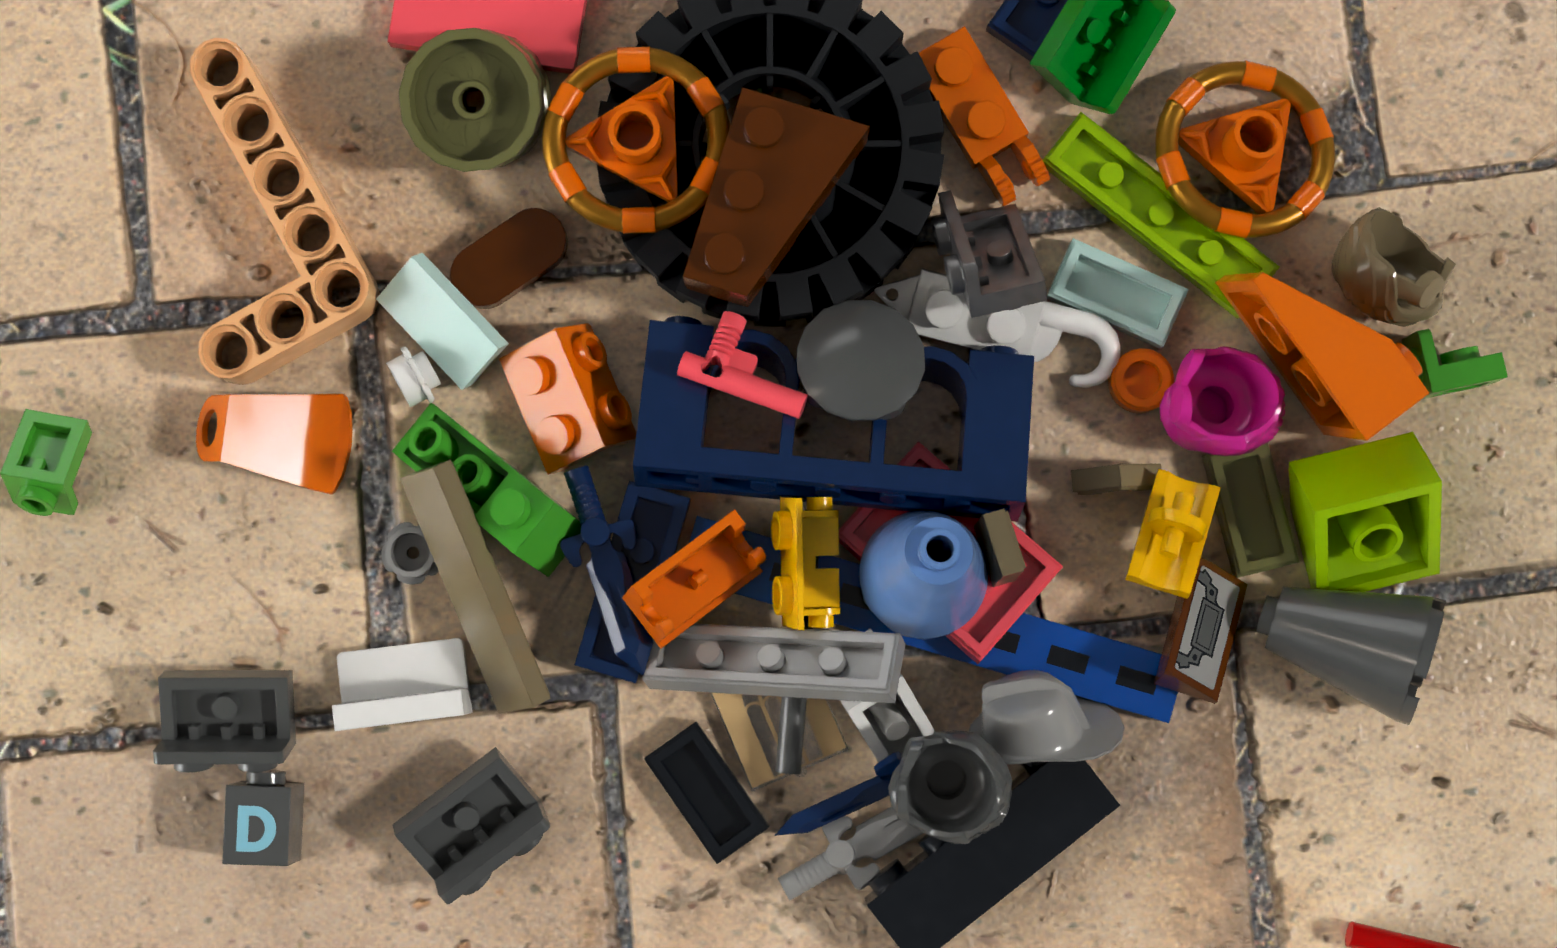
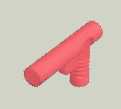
(738, 371)

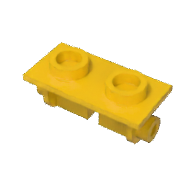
(803, 587)

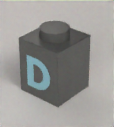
(263, 820)

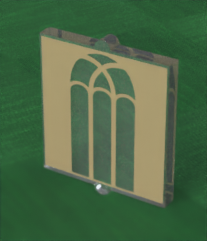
(754, 730)

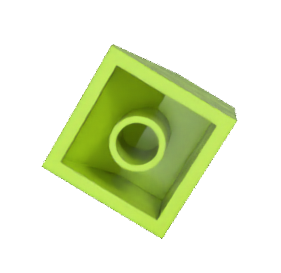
(1367, 514)

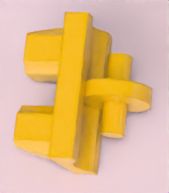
(1172, 534)

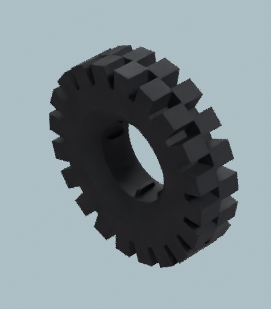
(848, 69)

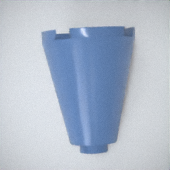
(923, 574)

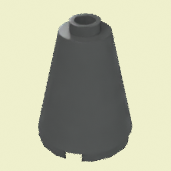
(1358, 642)

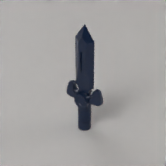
(607, 569)
(844, 802)

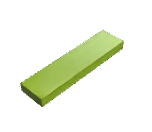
(1138, 202)

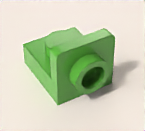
(1459, 368)
(45, 462)

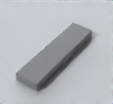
(779, 663)

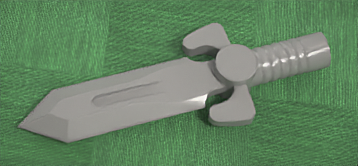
(872, 840)

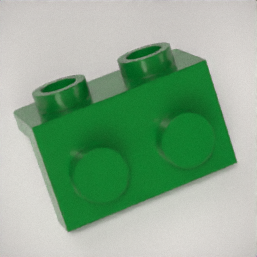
(1100, 49)

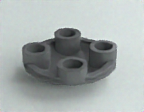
(860, 361)

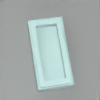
(1118, 292)
(442, 321)

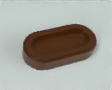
(509, 258)

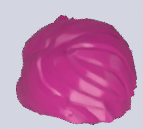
(1223, 402)

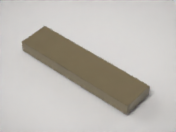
(475, 587)

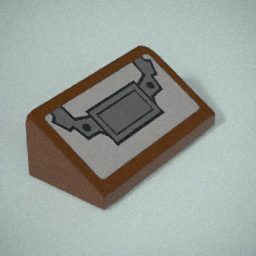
(1202, 634)

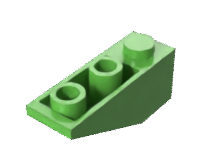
(499, 495)

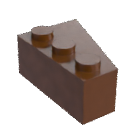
(765, 191)

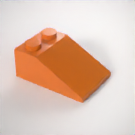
(1335, 366)

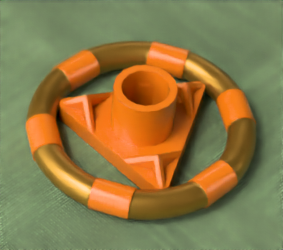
(634, 139)
(1244, 150)

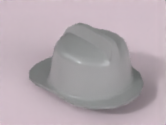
(1041, 720)

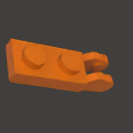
(980, 113)

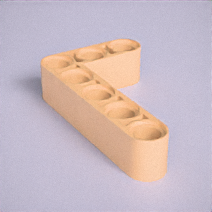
(290, 216)

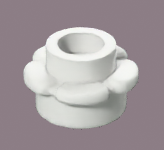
(414, 376)

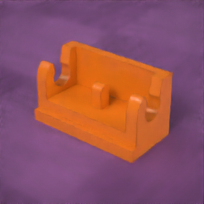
(695, 580)

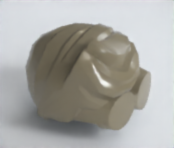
(1390, 270)

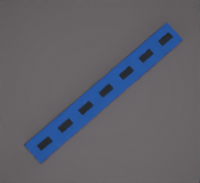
(1082, 660)

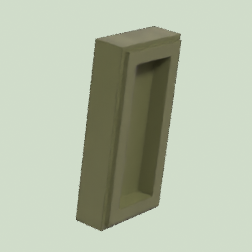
(1251, 512)

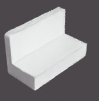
(402, 684)

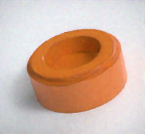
(1140, 380)

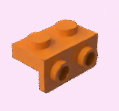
(568, 396)

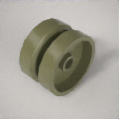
(437, 108)

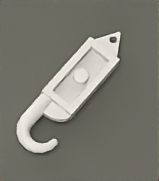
(1028, 329)

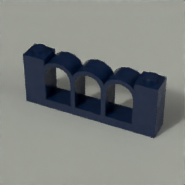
(993, 438)

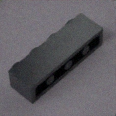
(958, 883)

